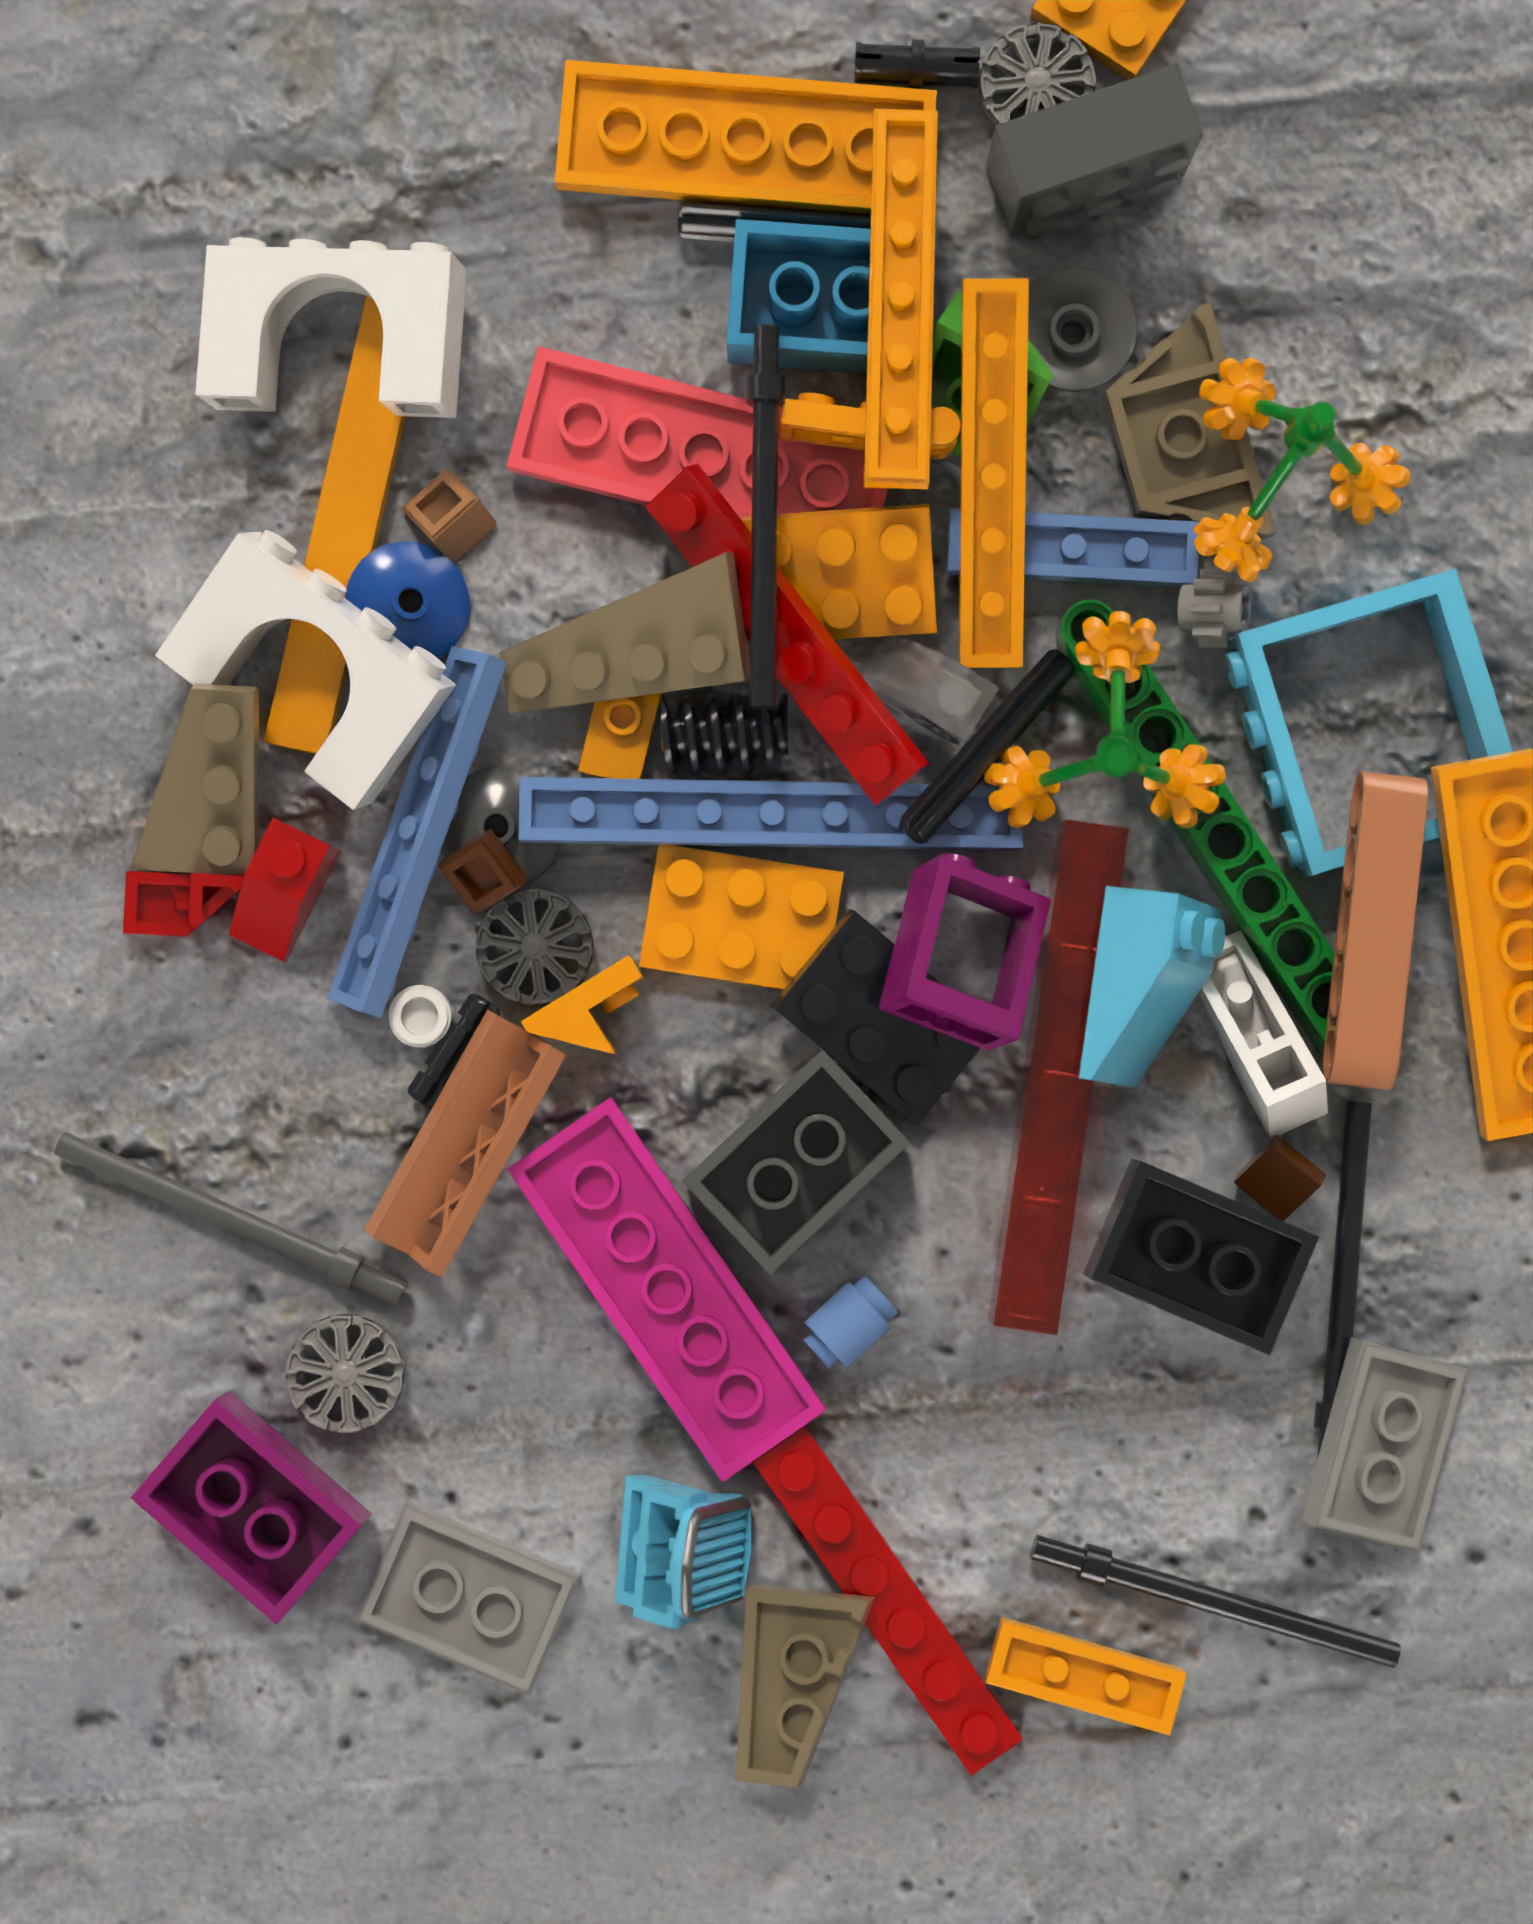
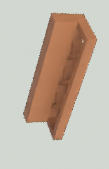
(463, 1141)

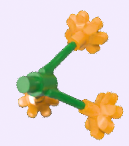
(1361, 477)
(1179, 782)

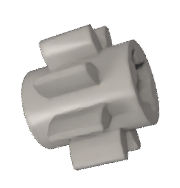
(1214, 608)

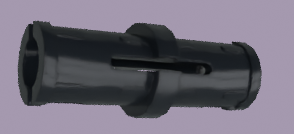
(917, 65)

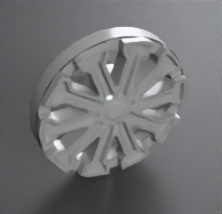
(1034, 81)
(345, 1373)

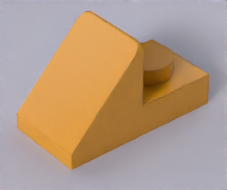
(571, 1015)

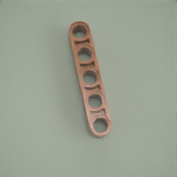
(1375, 930)

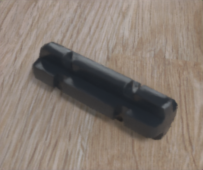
(447, 1052)

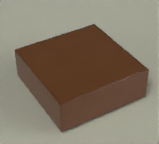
(482, 872)
(1280, 1178)

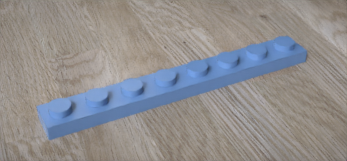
(746, 815)

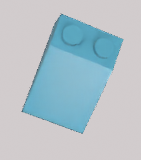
(1146, 974)

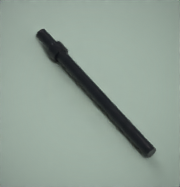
(765, 395)
(1345, 1254)
(1097, 1566)

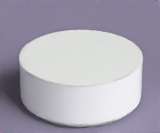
(420, 1016)

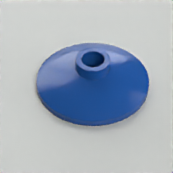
(427, 572)

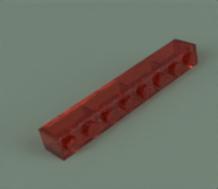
(1052, 1096)

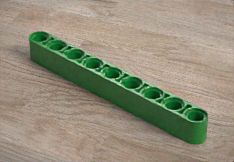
(1224, 875)

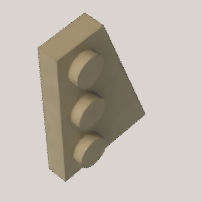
(790, 1676)

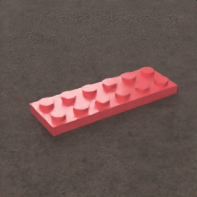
(637, 431)

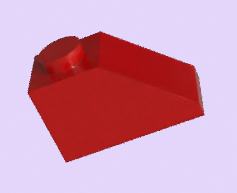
(281, 889)

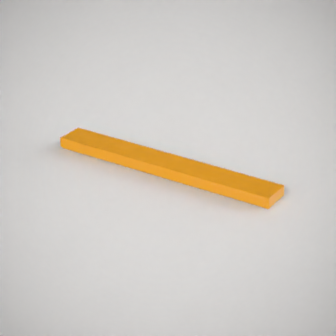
(342, 535)

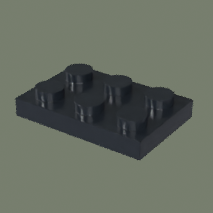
(837, 1007)

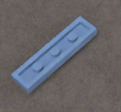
(1099, 549)

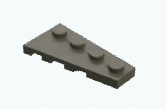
(647, 643)

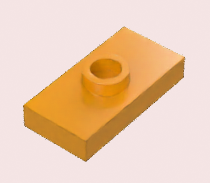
(620, 737)

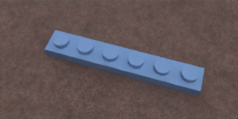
(416, 835)

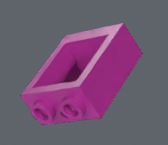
(943, 1008)

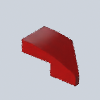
(173, 901)

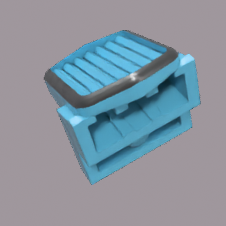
(681, 1550)

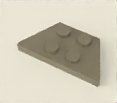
(1167, 452)

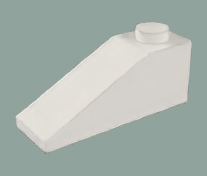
(1262, 1041)

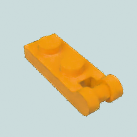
(819, 421)

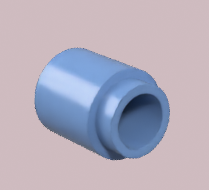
(849, 1323)

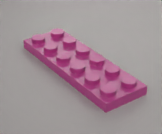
(667, 1289)

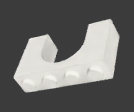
(259, 289)
(390, 685)

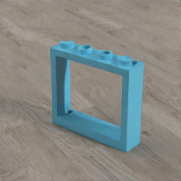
(1267, 730)

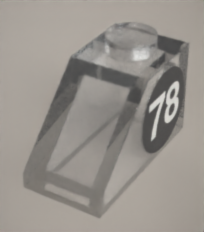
(929, 688)

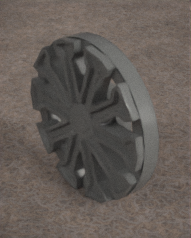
(534, 946)

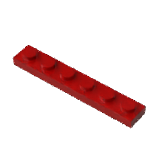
(806, 655)
(900, 1613)

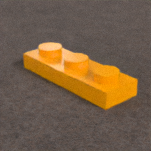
(1085, 1676)

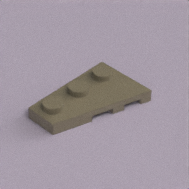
(208, 789)

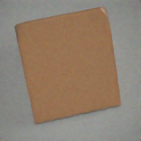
(450, 516)

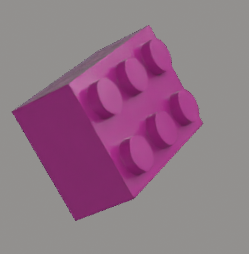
(251, 1506)

